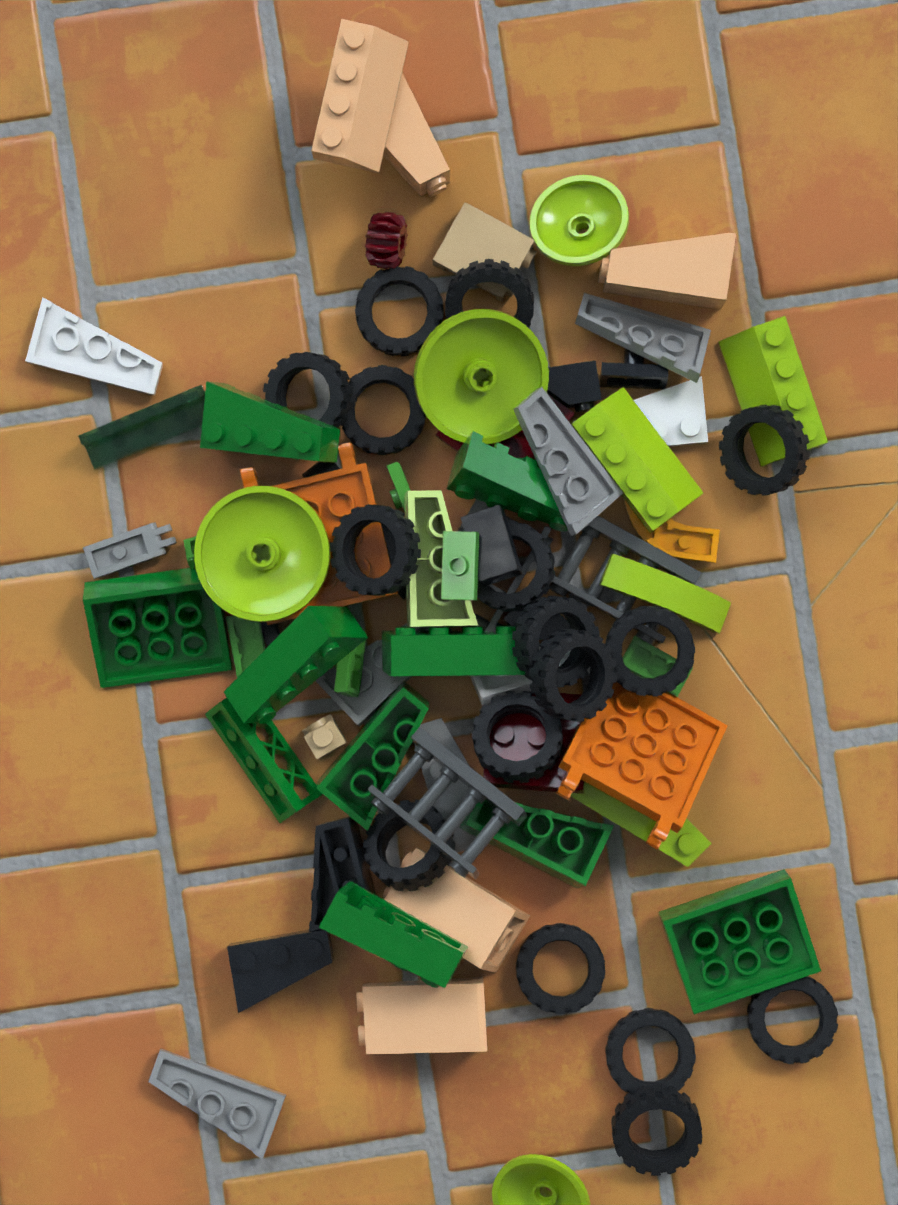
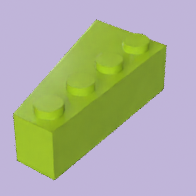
(681, 846)

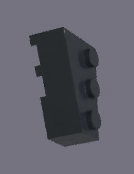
(336, 862)
(275, 962)

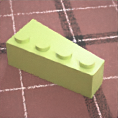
(423, 592)

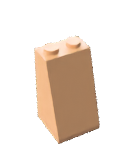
(413, 147)
(672, 271)
(464, 913)
(423, 1018)

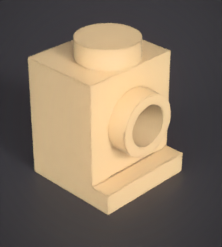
(323, 736)

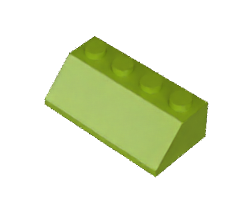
(769, 373)
(637, 459)

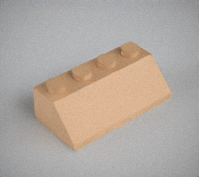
(359, 96)

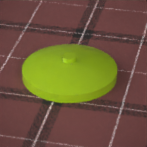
(477, 373)
(262, 553)

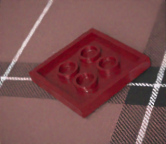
(521, 737)

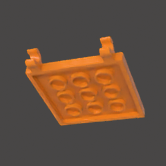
(332, 497)
(644, 755)

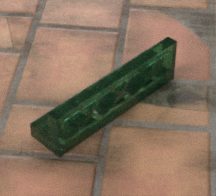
(145, 428)

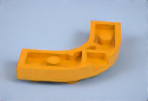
(679, 539)

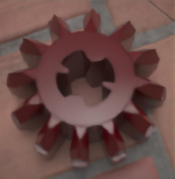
(386, 240)

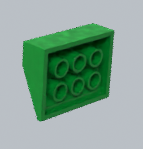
(154, 628)
(740, 941)

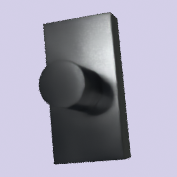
(633, 373)

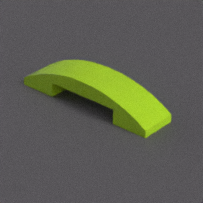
(665, 591)

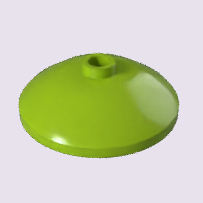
(577, 205)
(526, 1176)

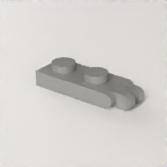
(127, 549)

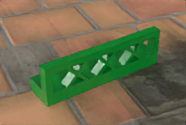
(258, 761)

